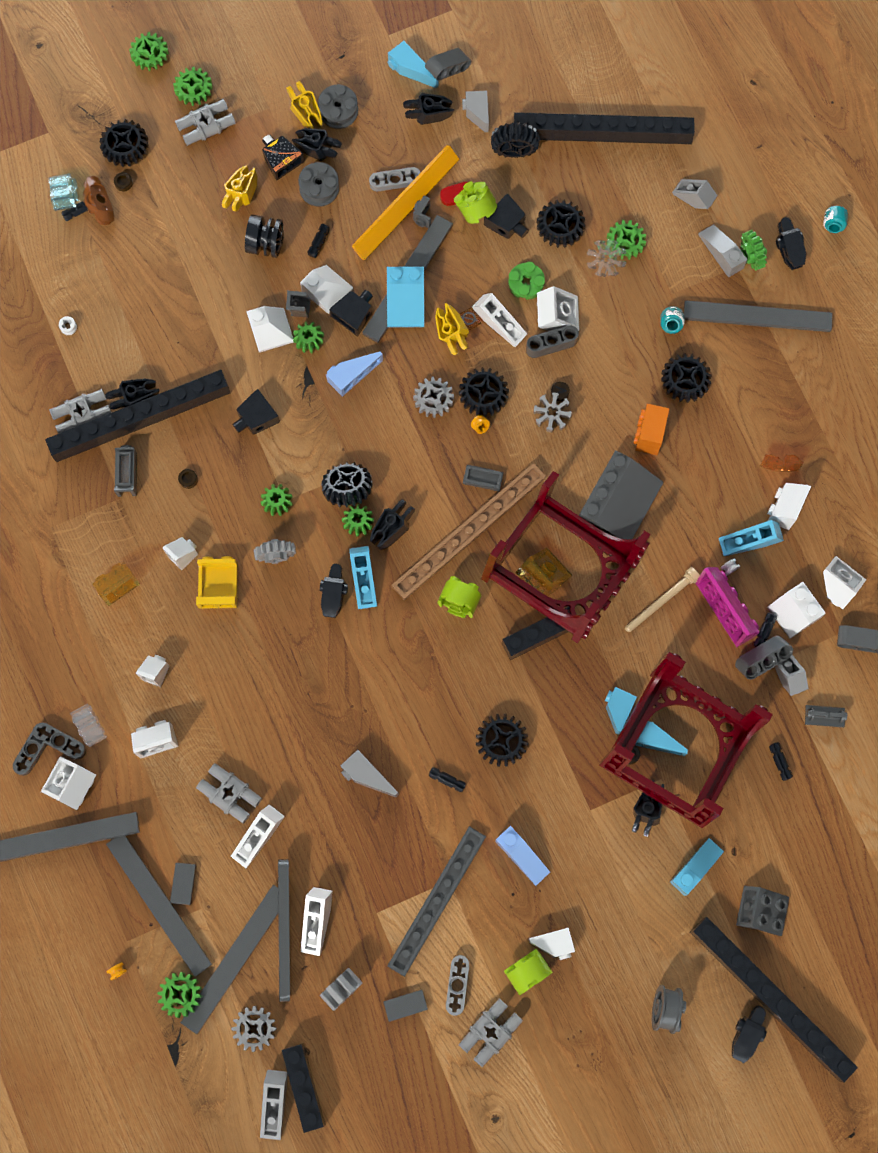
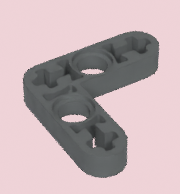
(41, 742)

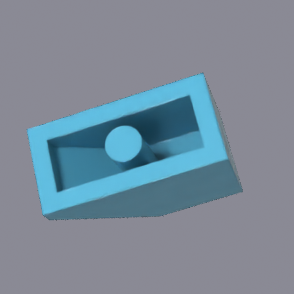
(619, 707)

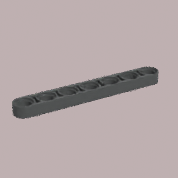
(283, 927)

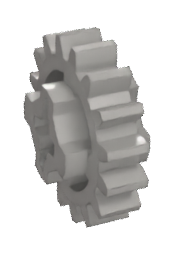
(431, 390)
(274, 551)
(263, 1038)

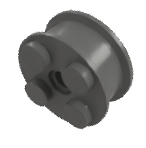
(338, 106)
(318, 184)
(667, 1009)

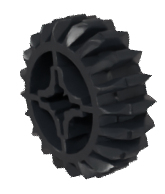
(123, 134)
(515, 140)
(562, 214)
(678, 365)
(476, 390)
(347, 484)
(498, 732)

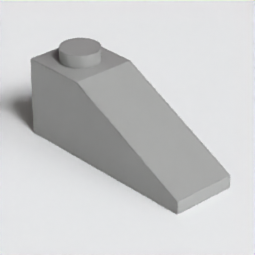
(723, 250)
(365, 774)
(273, 1104)

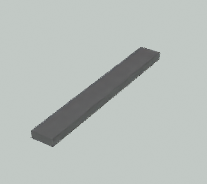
(420, 258)
(757, 316)
(69, 836)
(436, 901)
(159, 905)
(233, 961)

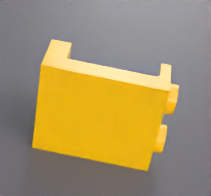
(217, 582)

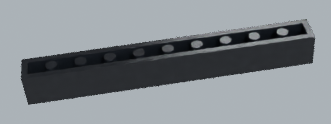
(610, 128)
(137, 416)
(773, 999)

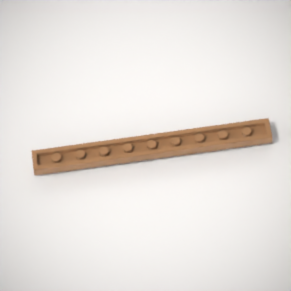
(468, 531)

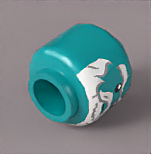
(835, 219)
(672, 320)

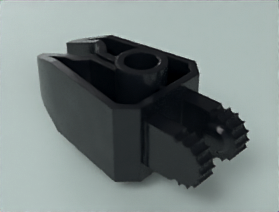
(428, 108)
(316, 143)
(791, 244)
(132, 392)
(391, 525)
(332, 591)
(647, 811)
(749, 1034)

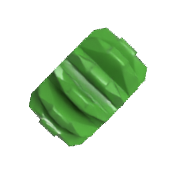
(306, 331)
(269, 501)
(349, 520)

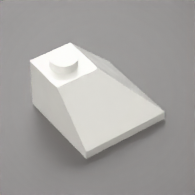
(325, 287)
(270, 327)
(841, 582)

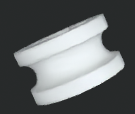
(70, 320)
(730, 566)

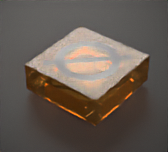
(470, 318)

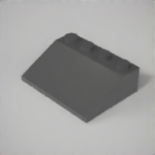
(621, 497)

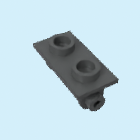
(825, 716)

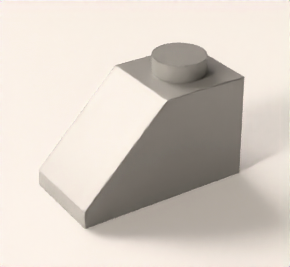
(477, 108)
(695, 193)
(792, 676)

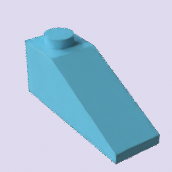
(410, 65)
(751, 538)
(363, 577)
(657, 739)
(696, 867)

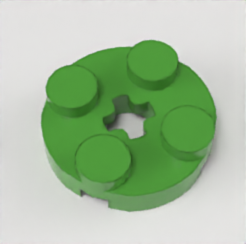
(525, 290)

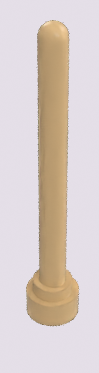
(691, 576)

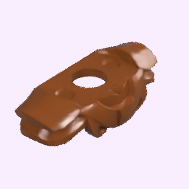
(102, 211)

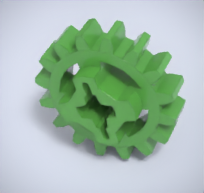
(156, 46)
(193, 88)
(628, 232)
(753, 250)
(173, 1000)

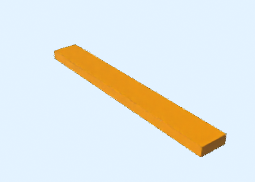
(405, 202)

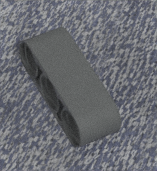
(448, 64)
(545, 347)
(858, 638)
(764, 657)

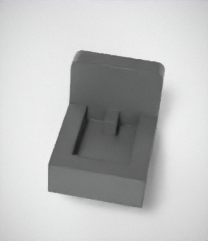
(419, 215)

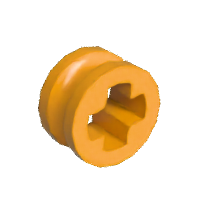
(480, 424)
(116, 971)

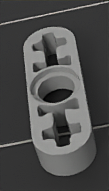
(399, 172)
(451, 999)

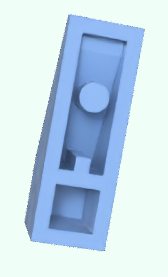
(350, 372)
(522, 855)

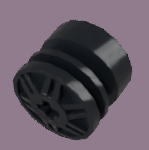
(265, 236)

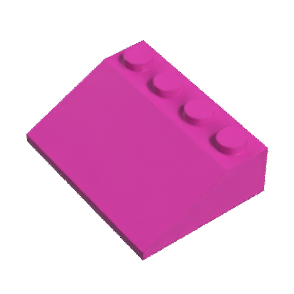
(726, 606)

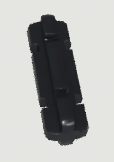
(75, 211)
(318, 240)
(765, 629)
(780, 761)
(447, 779)

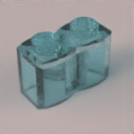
(63, 191)

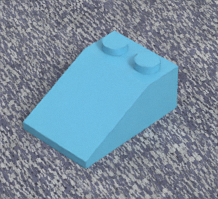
(405, 296)

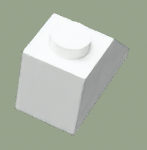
(181, 552)
(153, 670)
(555, 943)

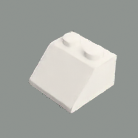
(557, 309)
(788, 504)
(796, 610)
(154, 739)
(68, 783)

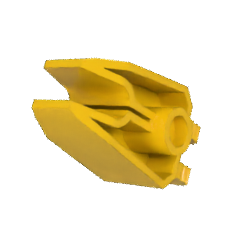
(305, 106)
(240, 188)
(451, 328)

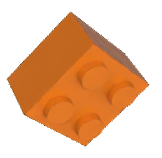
(651, 429)

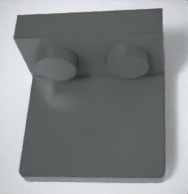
(762, 910)

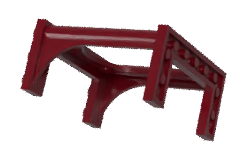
(622, 551)
(744, 726)

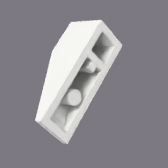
(499, 319)
(257, 835)
(315, 920)

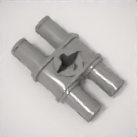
(207, 114)
(72, 407)
(218, 796)
(503, 1033)

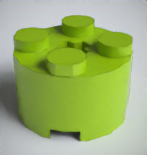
(475, 201)
(460, 597)
(528, 971)

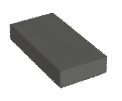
(483, 478)
(183, 883)
(405, 1005)

